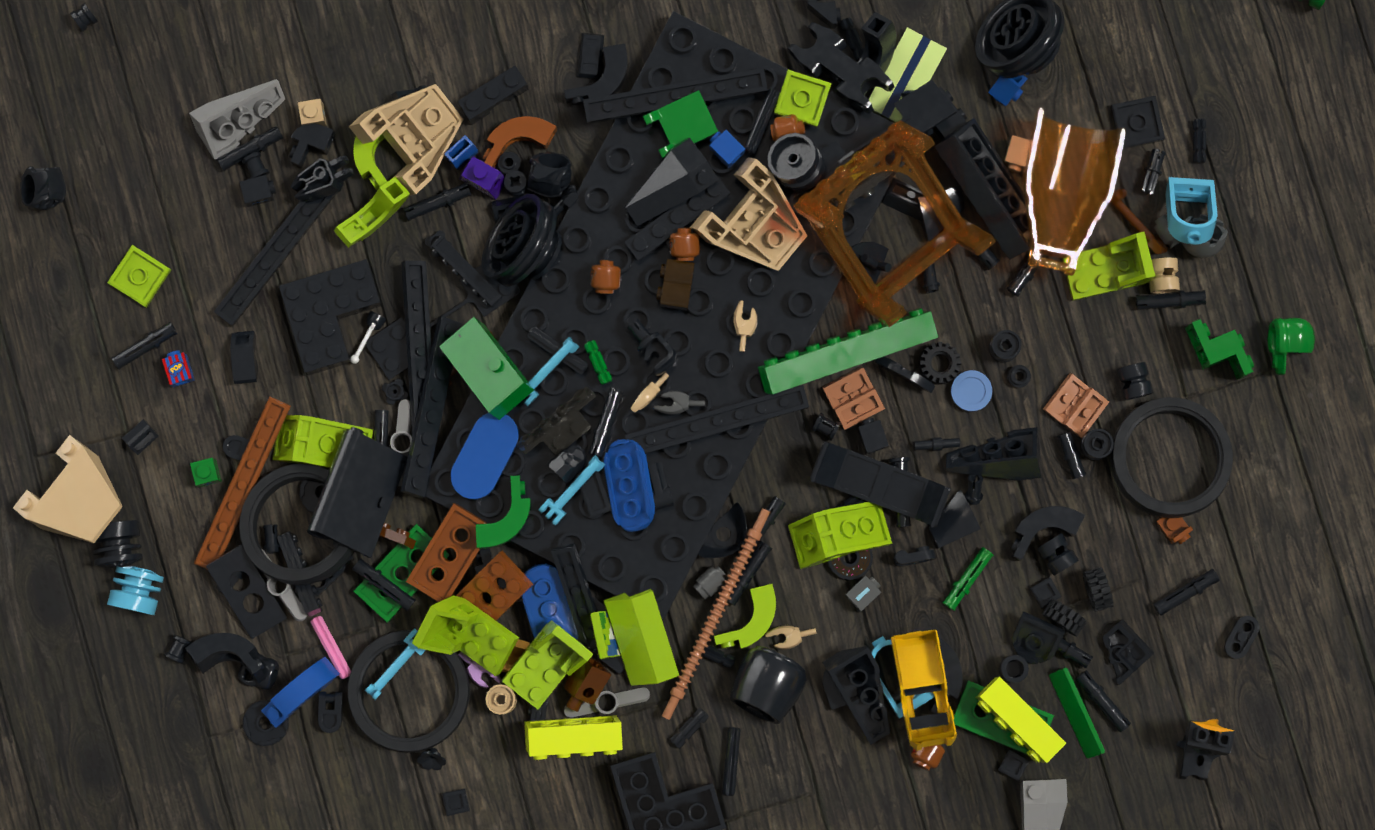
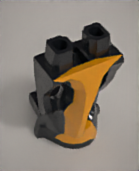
(1205, 740)

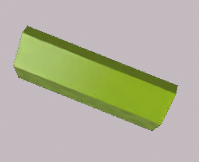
(641, 638)

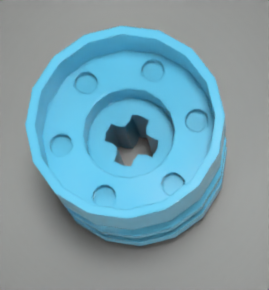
(135, 590)

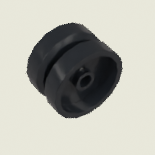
(796, 162)

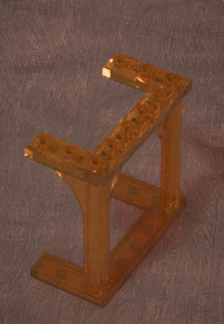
(825, 217)

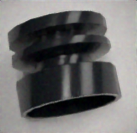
(117, 545)

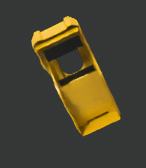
(918, 672)

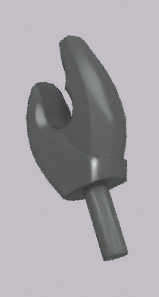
(680, 404)

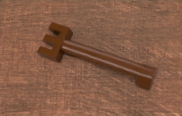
(1154, 243)

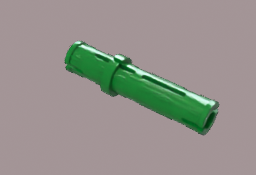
(952, 600)

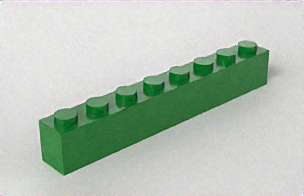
(846, 352)

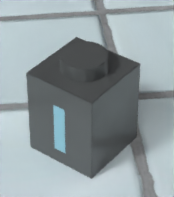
(863, 592)

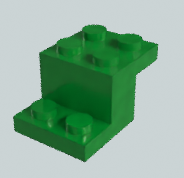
(1219, 349)

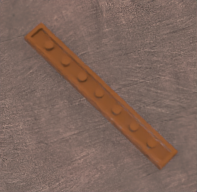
(243, 481)

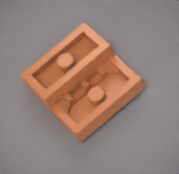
(853, 398)
(1075, 405)

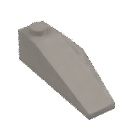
(230, 118)
(1043, 803)

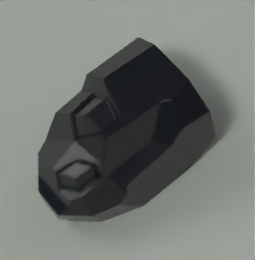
(568, 463)

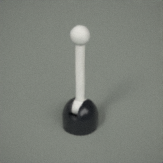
(374, 322)

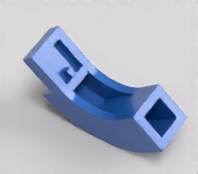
(299, 691)

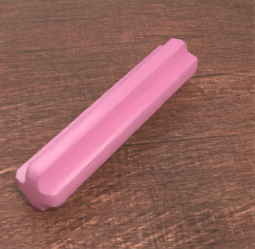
(331, 647)

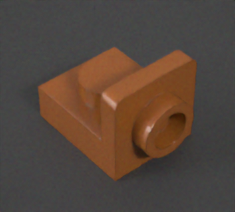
(1174, 529)

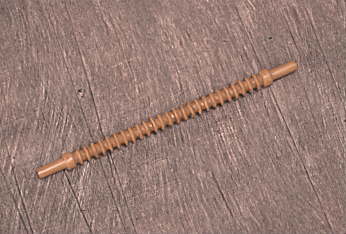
(678, 692)

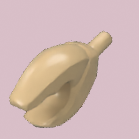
(743, 327)
(648, 394)
(792, 634)

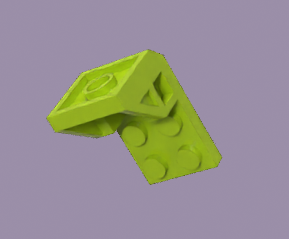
(1112, 267)
(310, 440)
(838, 533)
(461, 626)
(546, 664)

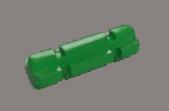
(598, 362)

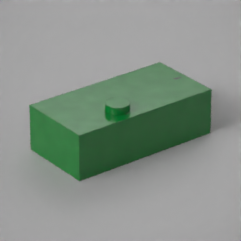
(486, 368)

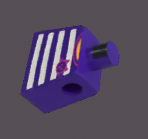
(483, 177)

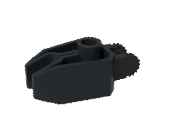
(321, 179)

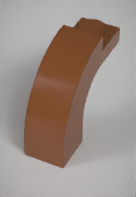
(518, 129)

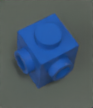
(1008, 89)

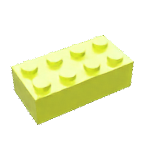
(1020, 720)
(572, 736)

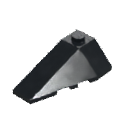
(1006, 458)

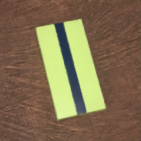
(909, 69)

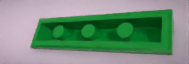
(1076, 713)

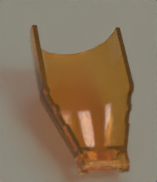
(1066, 187)

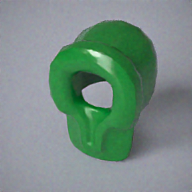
(1289, 336)

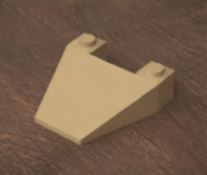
(417, 129)
(761, 223)
(79, 499)

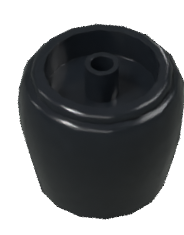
(768, 684)

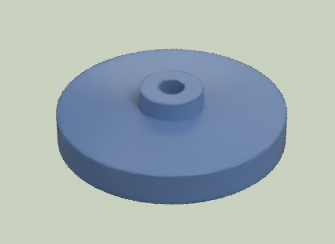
(971, 390)

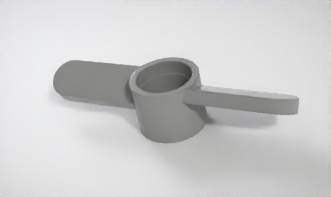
(402, 428)
(288, 598)
(621, 699)

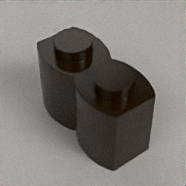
(676, 284)

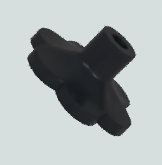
(431, 759)

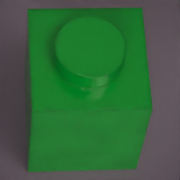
(205, 472)

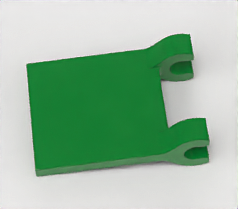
(683, 120)

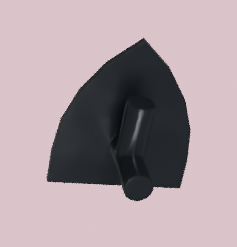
(872, 258)

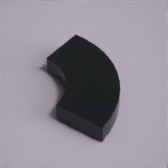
(913, 378)

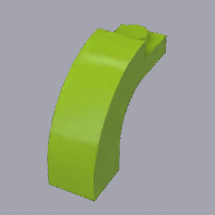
(365, 161)
(374, 214)
(764, 610)

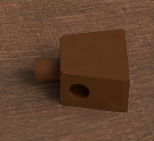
(586, 684)

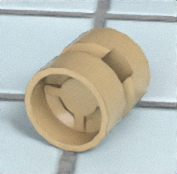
(1165, 278)
(501, 699)

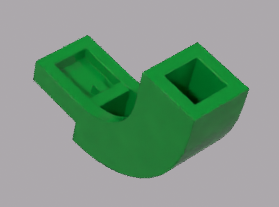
(501, 532)

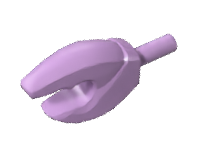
(475, 672)

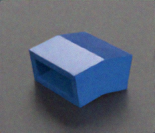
(461, 152)

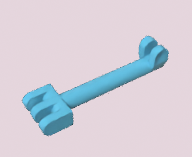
(568, 346)
(556, 507)
(375, 689)

